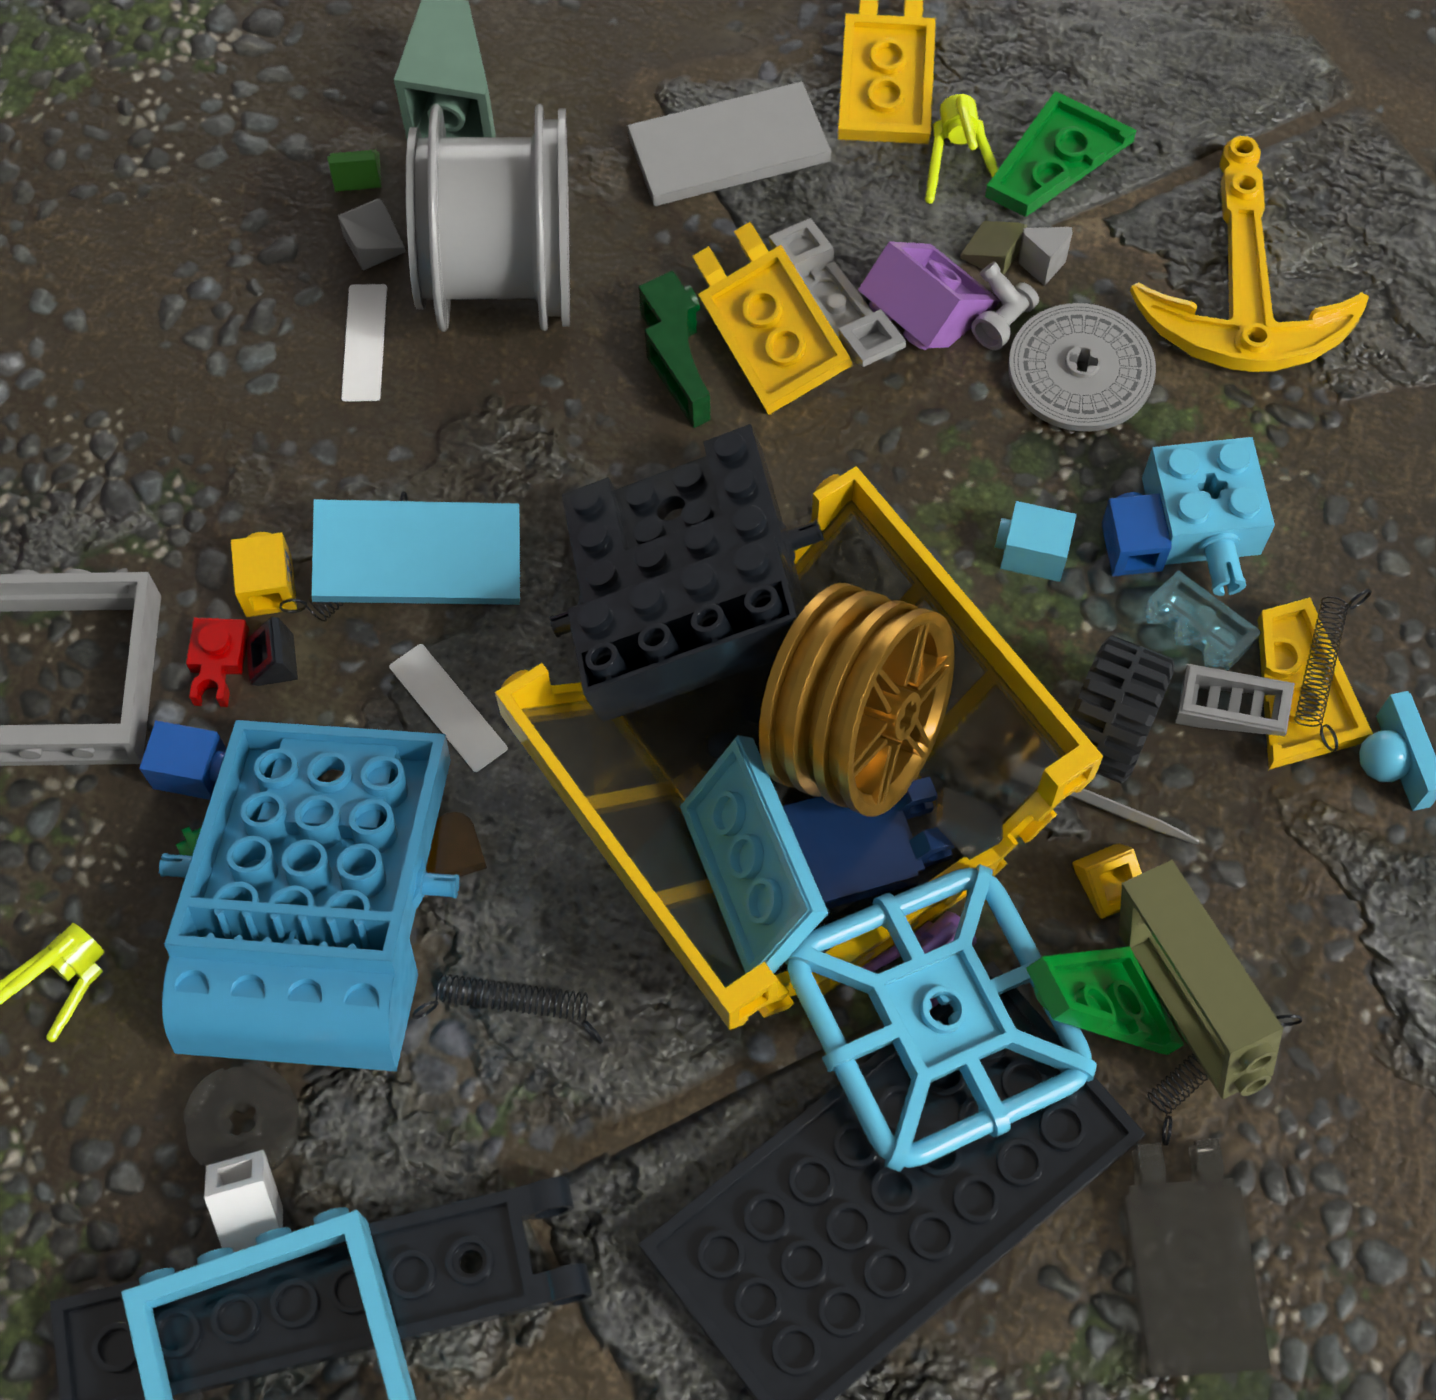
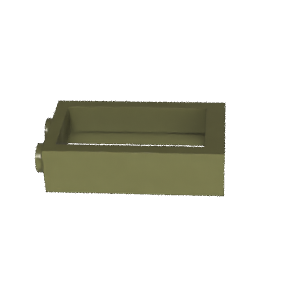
(1200, 981)

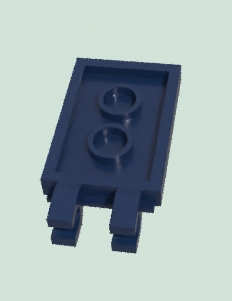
(863, 854)

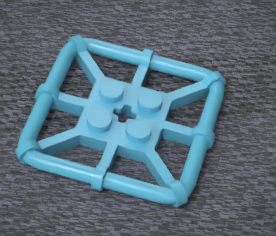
(925, 1045)

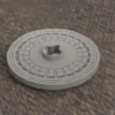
(1046, 372)

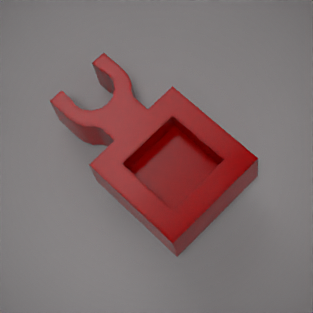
(214, 651)

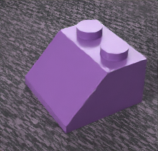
(925, 294)

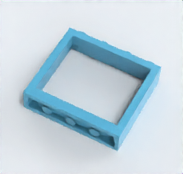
(270, 1250)

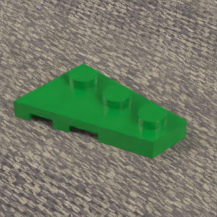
(1055, 153)
(1106, 996)

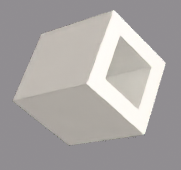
(242, 1199)

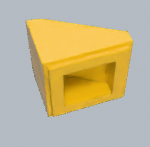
(1104, 874)

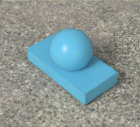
(1402, 751)

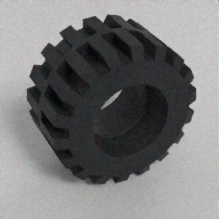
(1121, 703)

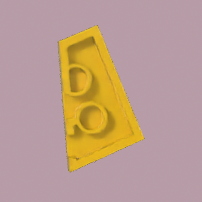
(1283, 657)

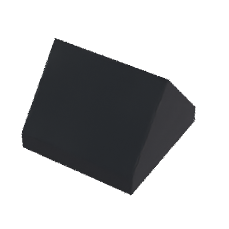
(271, 654)

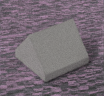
(1044, 251)

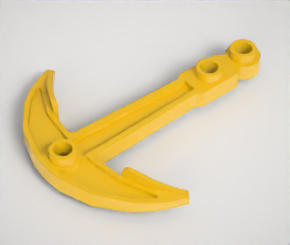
(1250, 307)

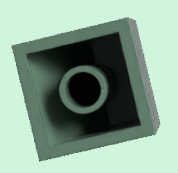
(444, 69)

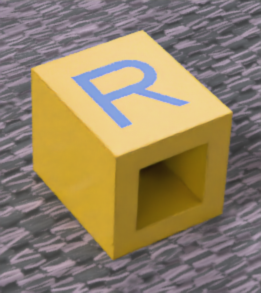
(263, 573)

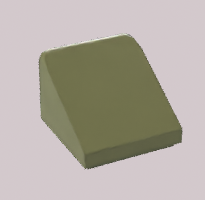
(994, 243)

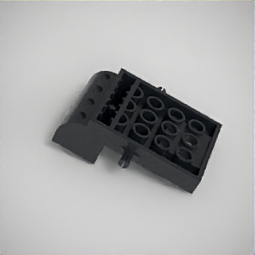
(684, 595)

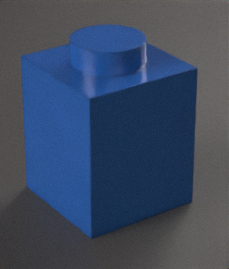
(1136, 534)
(183, 759)

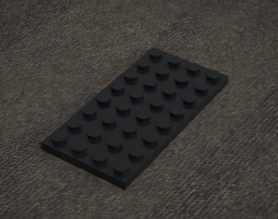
(829, 1261)

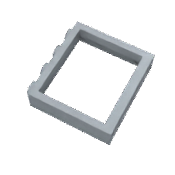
(88, 591)

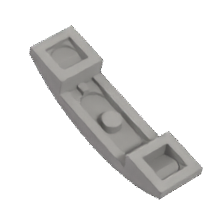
(861, 331)

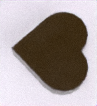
(455, 847)

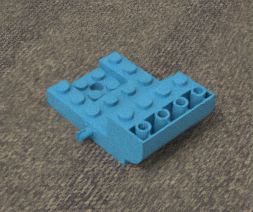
(305, 897)

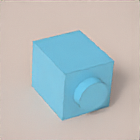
(1036, 540)

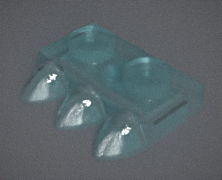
(1201, 621)

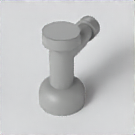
(993, 327)

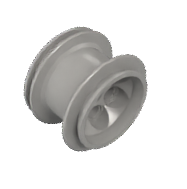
(489, 217)

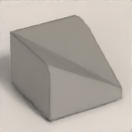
(371, 234)

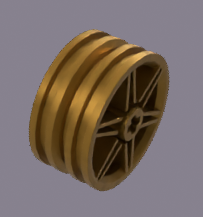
(856, 698)

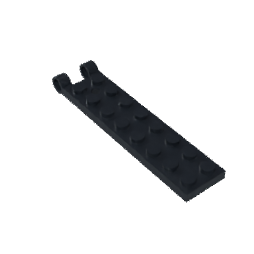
(313, 1303)

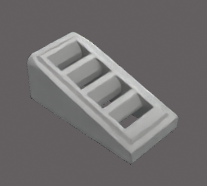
(1219, 680)

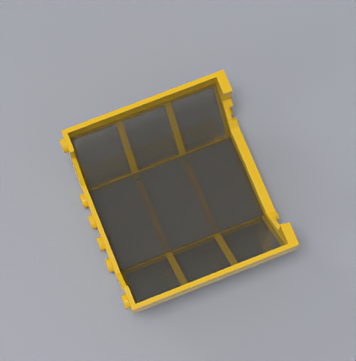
(631, 774)

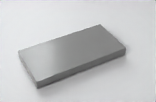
(728, 143)

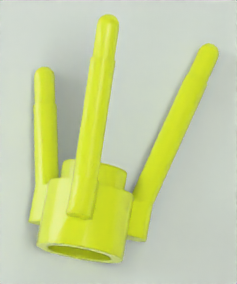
(961, 126)
(68, 955)

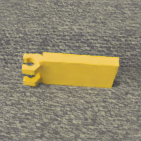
(887, 75)
(771, 322)

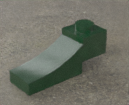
(671, 320)

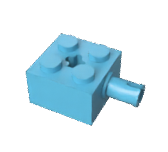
(1212, 505)

